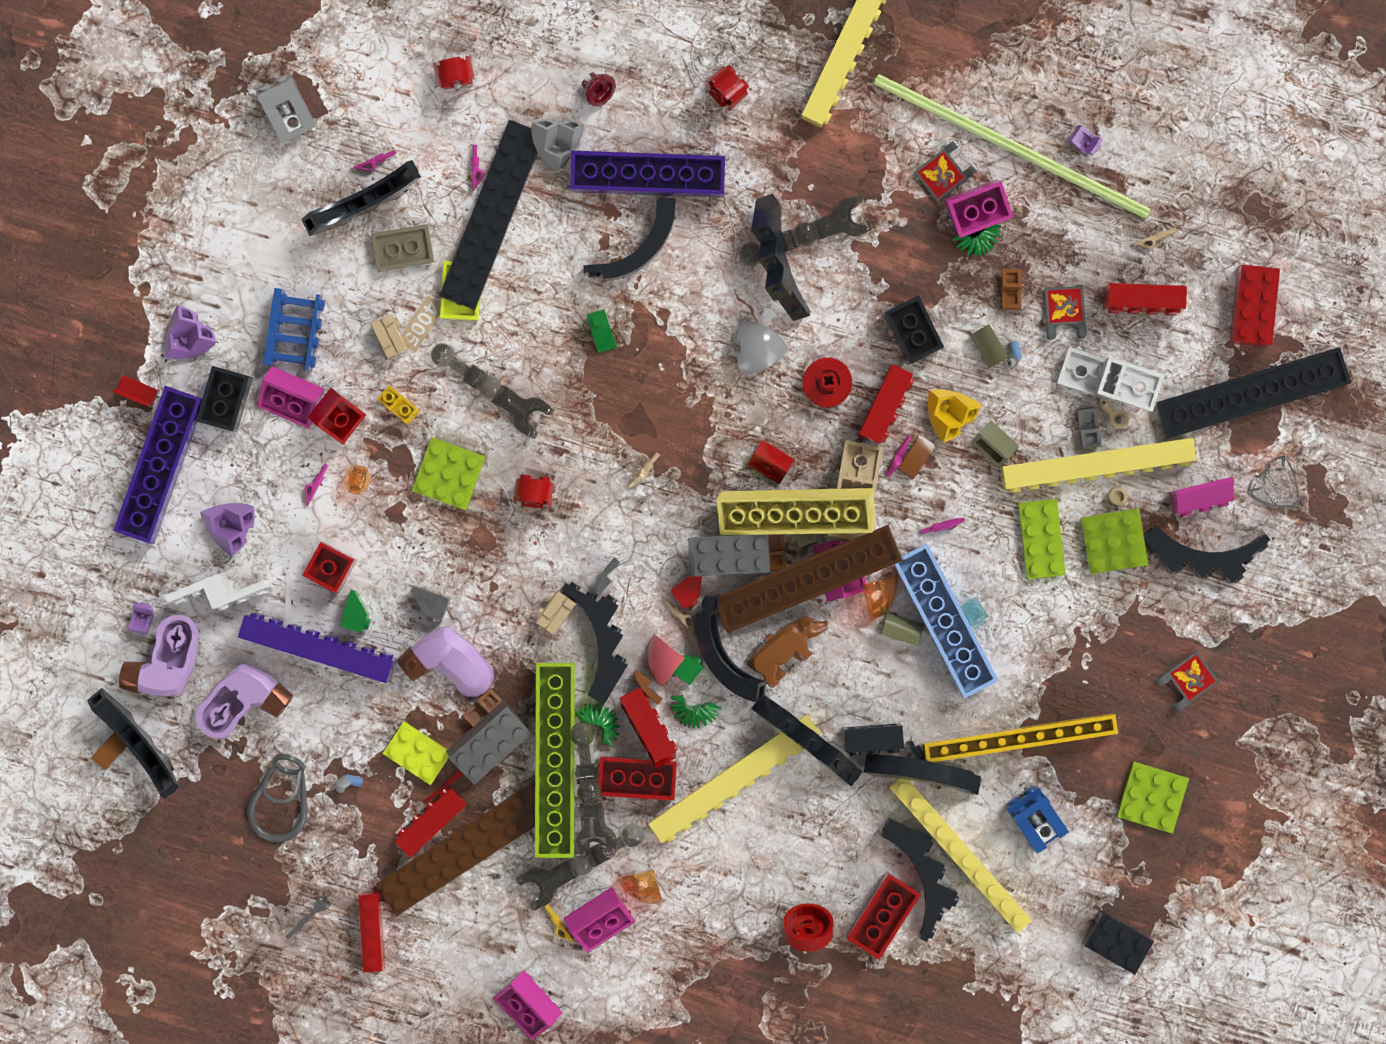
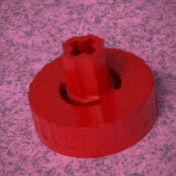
(840, 383)
(811, 936)

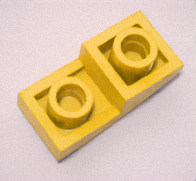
(398, 405)

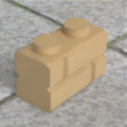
(390, 337)
(555, 612)

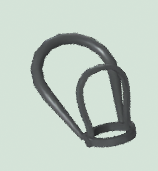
(261, 790)

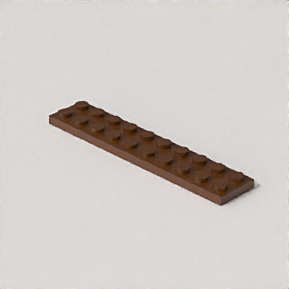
(809, 578)
(460, 851)

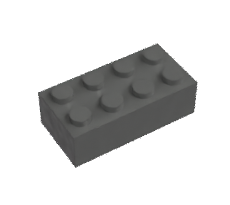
(728, 555)
(488, 742)

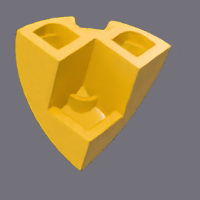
(950, 412)

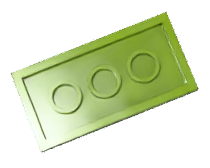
(1041, 539)

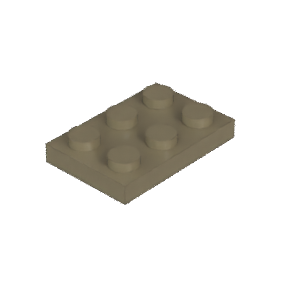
(402, 248)

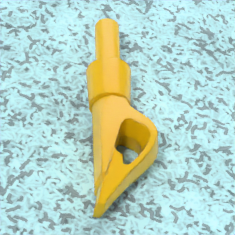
(559, 926)

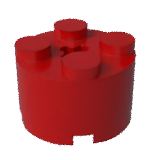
(454, 71)
(727, 87)
(533, 492)

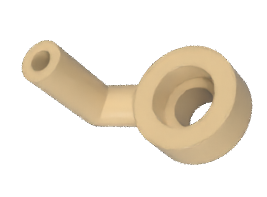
(1114, 414)

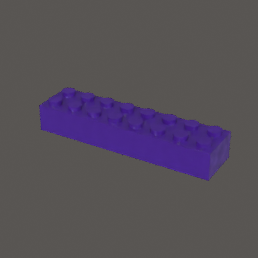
(647, 174)
(159, 465)
(317, 648)

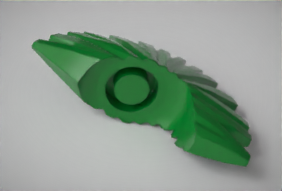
(979, 240)
(695, 712)
(601, 720)

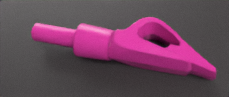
(377, 159)
(475, 168)
(897, 459)
(317, 481)
(945, 525)

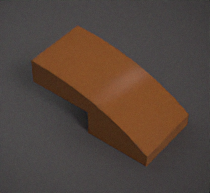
(1011, 289)
(916, 457)
(777, 552)
(644, 682)
(481, 708)
(109, 751)

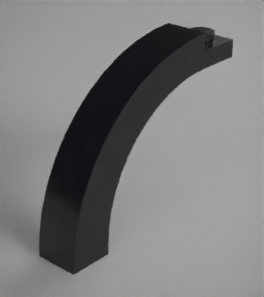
(646, 252)
(717, 658)
(922, 771)

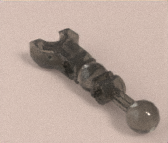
(806, 233)
(492, 389)
(589, 791)
(548, 881)

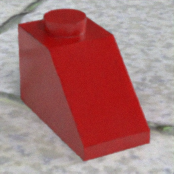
(688, 591)

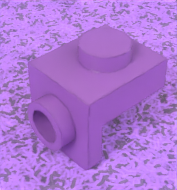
(1085, 141)
(141, 618)

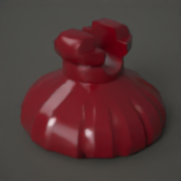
(599, 89)

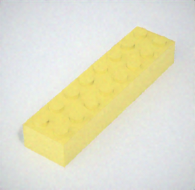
(796, 511)

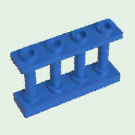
(278, 318)

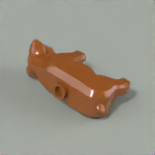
(782, 646)

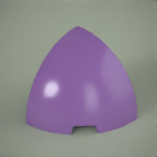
(187, 335)
(229, 525)

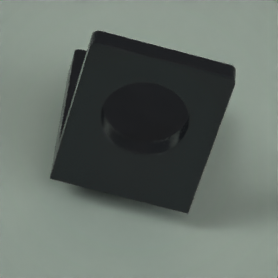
(916, 749)

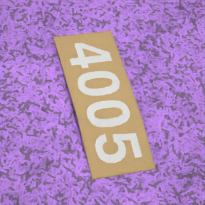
(422, 322)

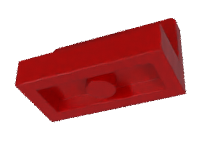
(137, 391)
(770, 461)

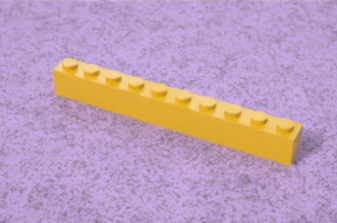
(1020, 738)

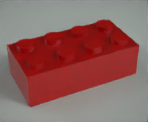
(1144, 298)
(1254, 305)
(885, 405)
(636, 778)
(883, 915)

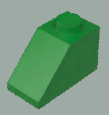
(601, 331)
(355, 614)
(689, 668)

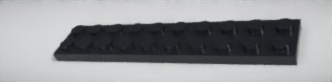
(491, 217)
(1253, 392)

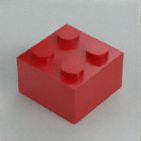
(336, 416)
(329, 567)

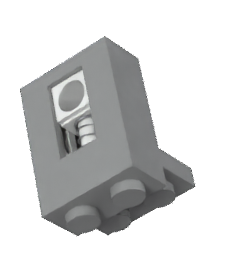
(277, 93)

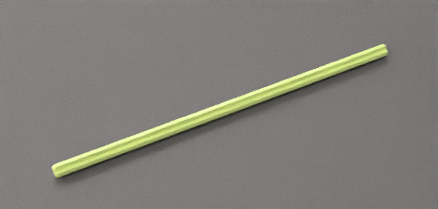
(1012, 146)

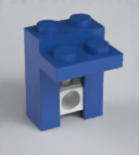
(1027, 806)

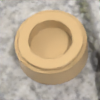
(1117, 496)

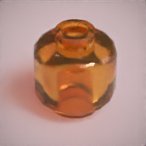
(357, 479)

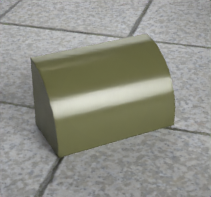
(989, 346)
(995, 444)
(902, 629)

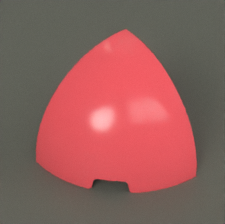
(662, 660)

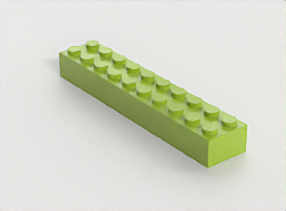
(554, 760)

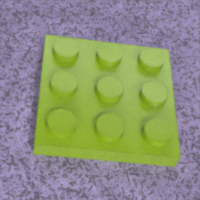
(448, 473)
(1114, 541)
(1152, 797)

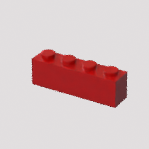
(648, 728)
(432, 821)
(371, 931)

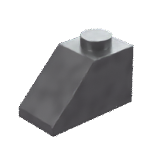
(431, 604)

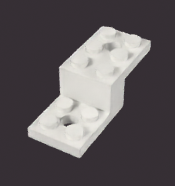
(1110, 379)
(219, 592)

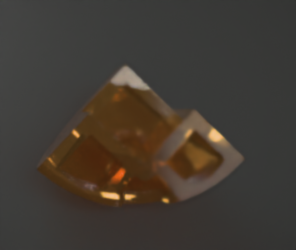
(880, 596)
(642, 886)

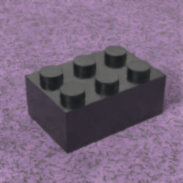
(913, 330)
(224, 399)
(873, 739)
(1117, 942)

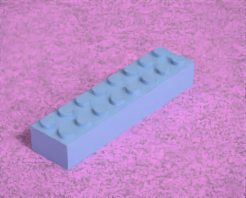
(945, 621)

